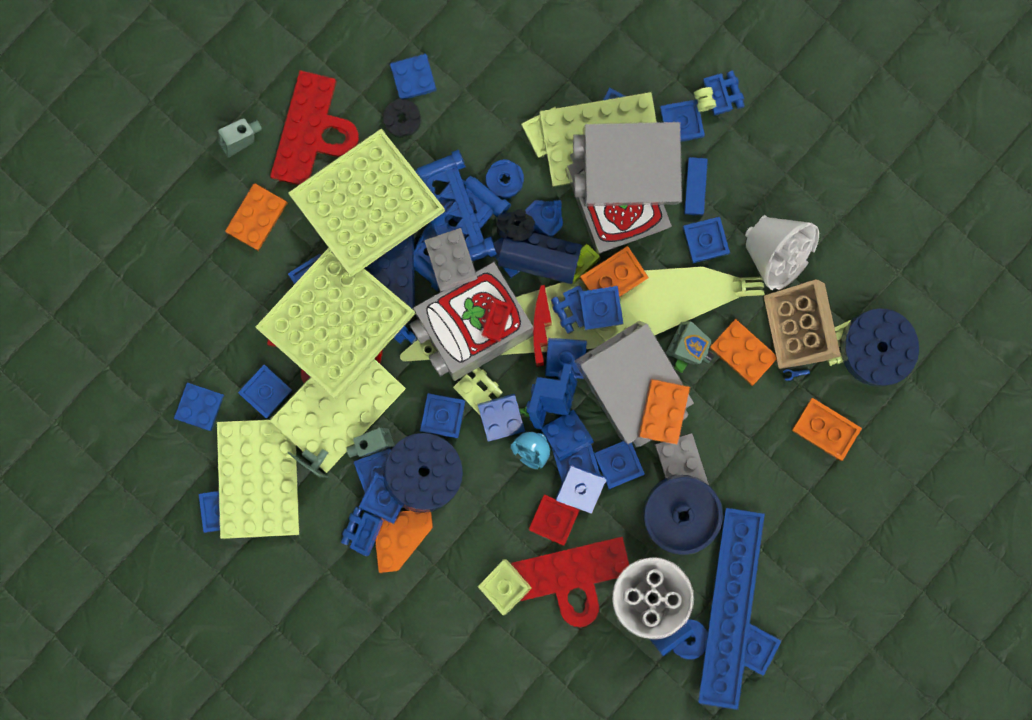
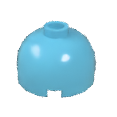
(532, 448)

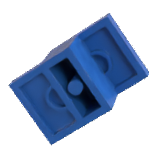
(552, 396)

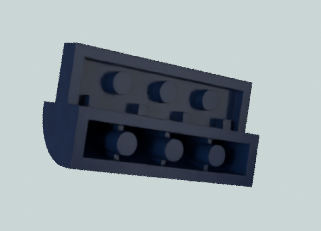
(541, 257)

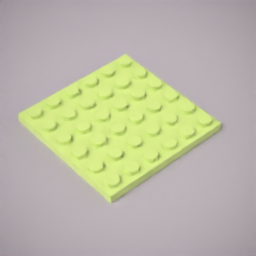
(366, 202)
(335, 322)

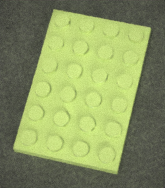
(563, 123)
(320, 421)
(256, 480)

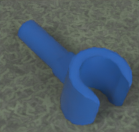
(796, 373)

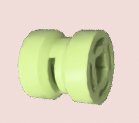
(705, 99)

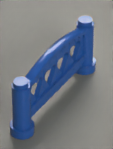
(448, 171)
(486, 205)

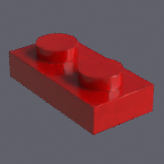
(497, 320)

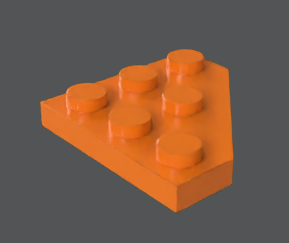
(399, 540)

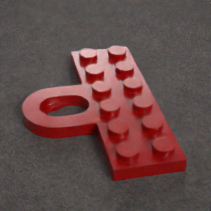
(304, 129)
(574, 569)

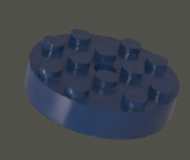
(897, 342)
(420, 492)
(694, 530)

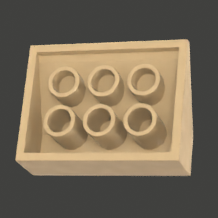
(802, 325)

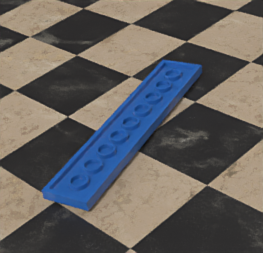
(731, 608)

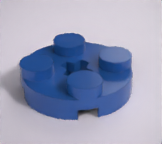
(510, 170)
(698, 646)

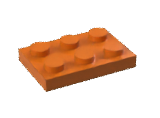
(256, 217)
(618, 270)
(743, 352)
(664, 411)
(826, 429)

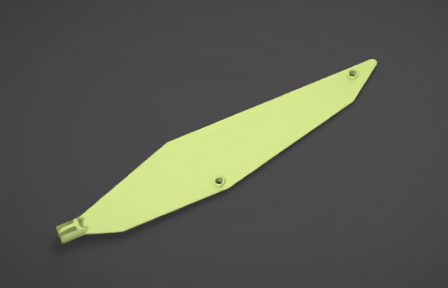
(659, 301)

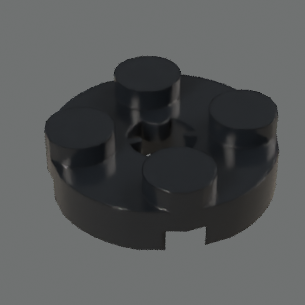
(391, 118)
(515, 225)

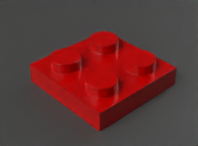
(554, 520)

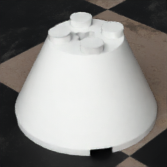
(781, 249)
(666, 612)

